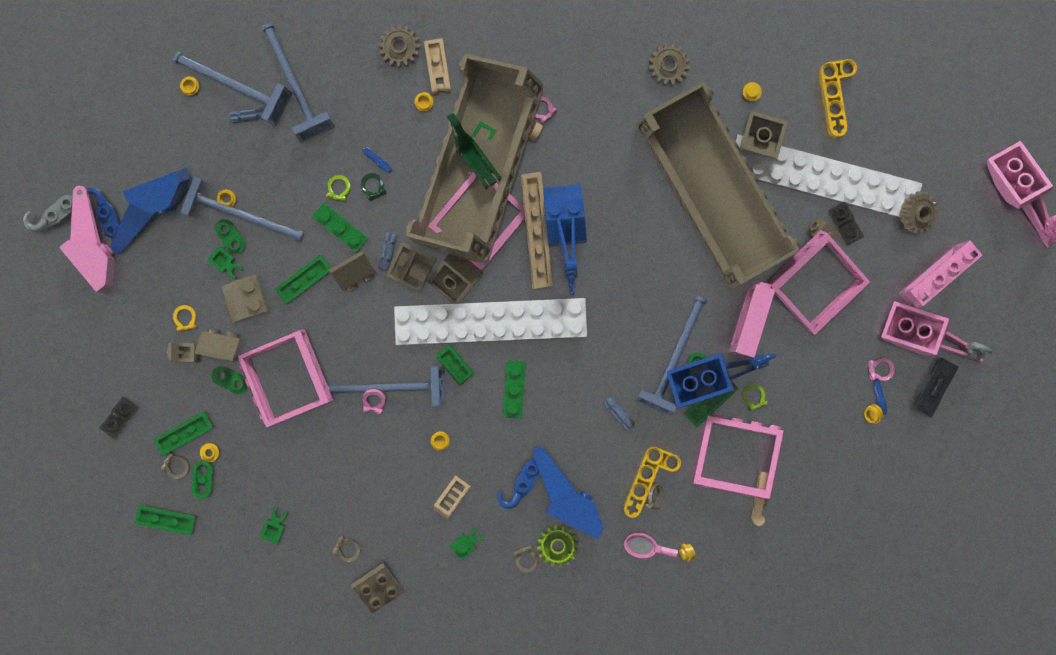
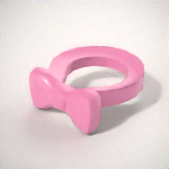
(552, 111)
(872, 364)
(367, 407)

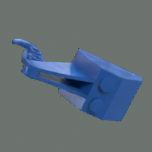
(144, 204)
(565, 223)
(708, 378)
(565, 503)

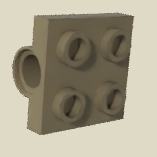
(410, 267)
(377, 588)

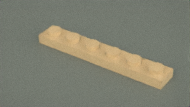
(536, 230)

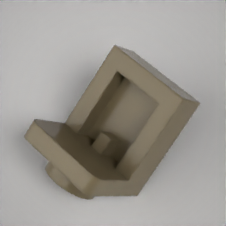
(822, 225)
(182, 352)

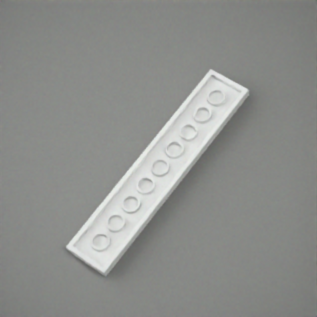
(831, 179)
(490, 321)

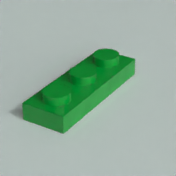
(340, 227)
(303, 279)
(514, 389)
(700, 411)
(183, 433)
(165, 520)

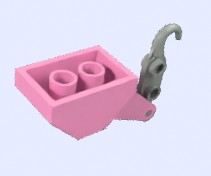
(84, 247)
(925, 333)

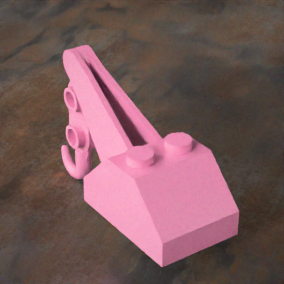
(1023, 182)

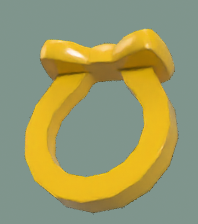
(191, 325)

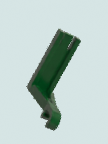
(473, 154)

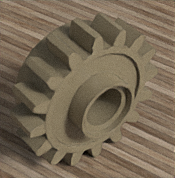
(395, 36)
(676, 56)
(918, 212)

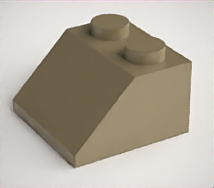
(763, 134)
(353, 271)
(455, 278)
(245, 298)
(219, 346)

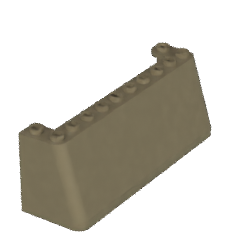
(507, 101)
(716, 186)

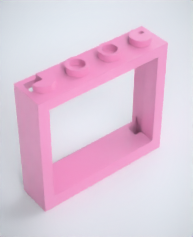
(503, 238)
(798, 261)
(940, 274)
(752, 320)
(253, 382)
(735, 488)

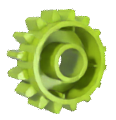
(557, 535)

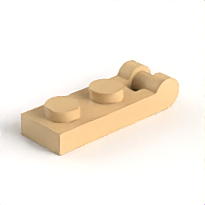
(437, 65)
(757, 517)

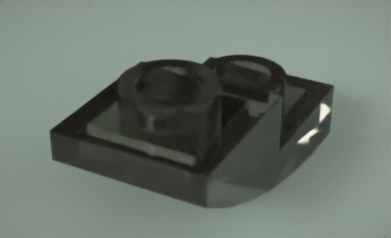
(845, 223)
(119, 418)

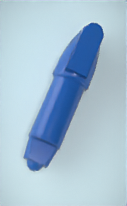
(376, 159)
(881, 401)

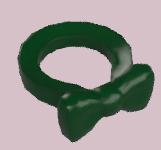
(381, 191)

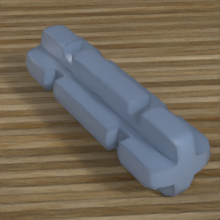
(245, 115)
(387, 251)
(619, 413)

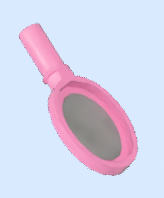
(644, 546)

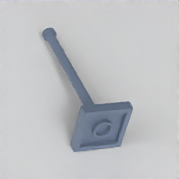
(275, 103)
(311, 126)
(194, 197)
(436, 387)
(657, 400)

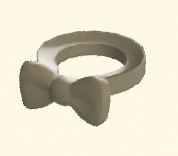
(170, 457)
(650, 497)
(336, 551)
(517, 553)

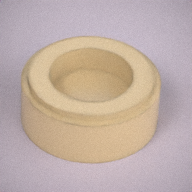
(535, 131)

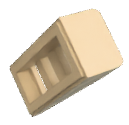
(456, 480)

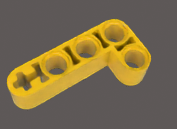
(837, 99)
(647, 483)

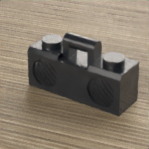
(934, 387)

